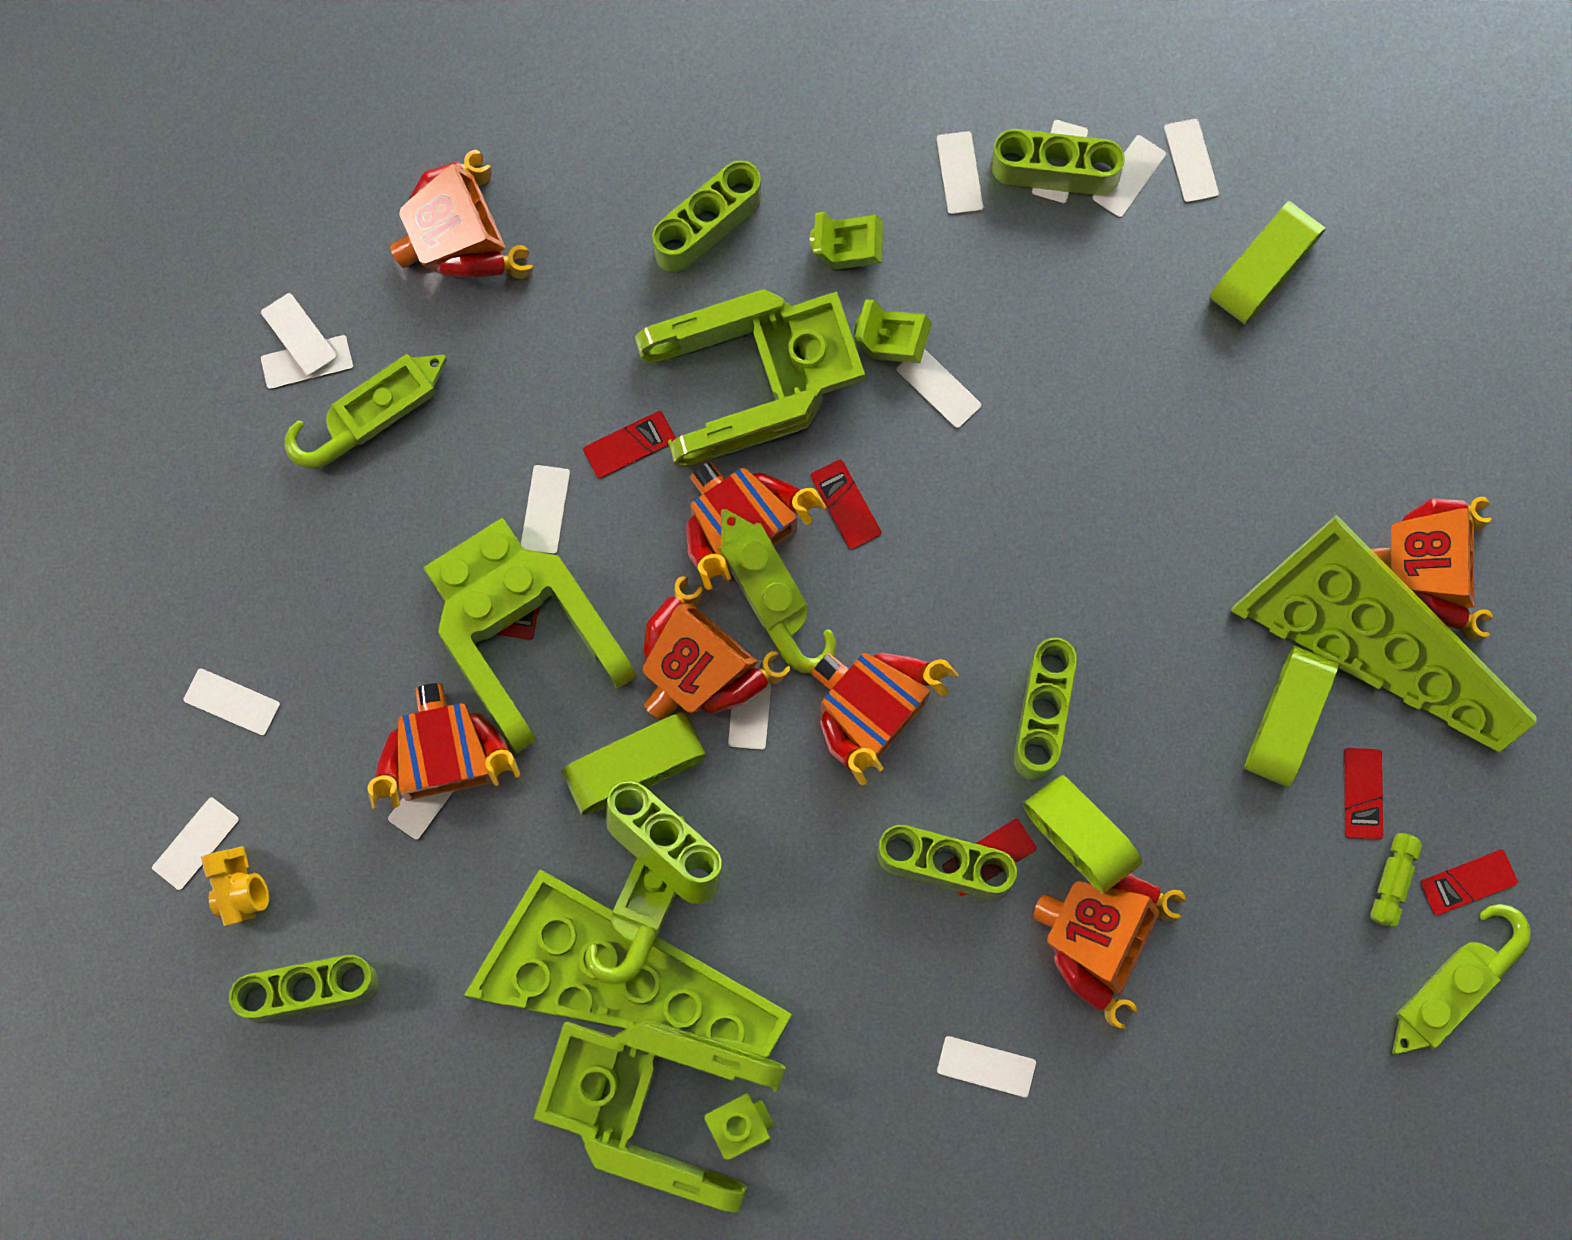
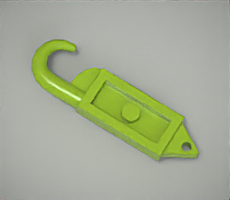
(370, 408)
(768, 588)
(635, 920)
(1459, 985)

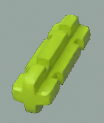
(1396, 880)

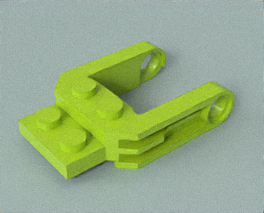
(803, 351)
(494, 584)
(601, 1089)

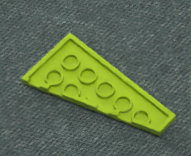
(1366, 619)
(544, 970)

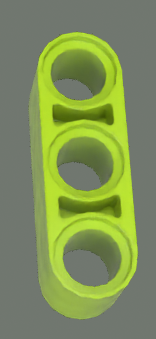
(1076, 151)
(712, 197)
(1267, 262)
(1051, 687)
(1291, 716)
(639, 757)
(1082, 834)
(969, 855)
(668, 862)
(281, 982)

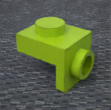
(847, 241)
(891, 333)
(739, 1126)

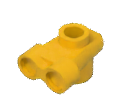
(234, 892)

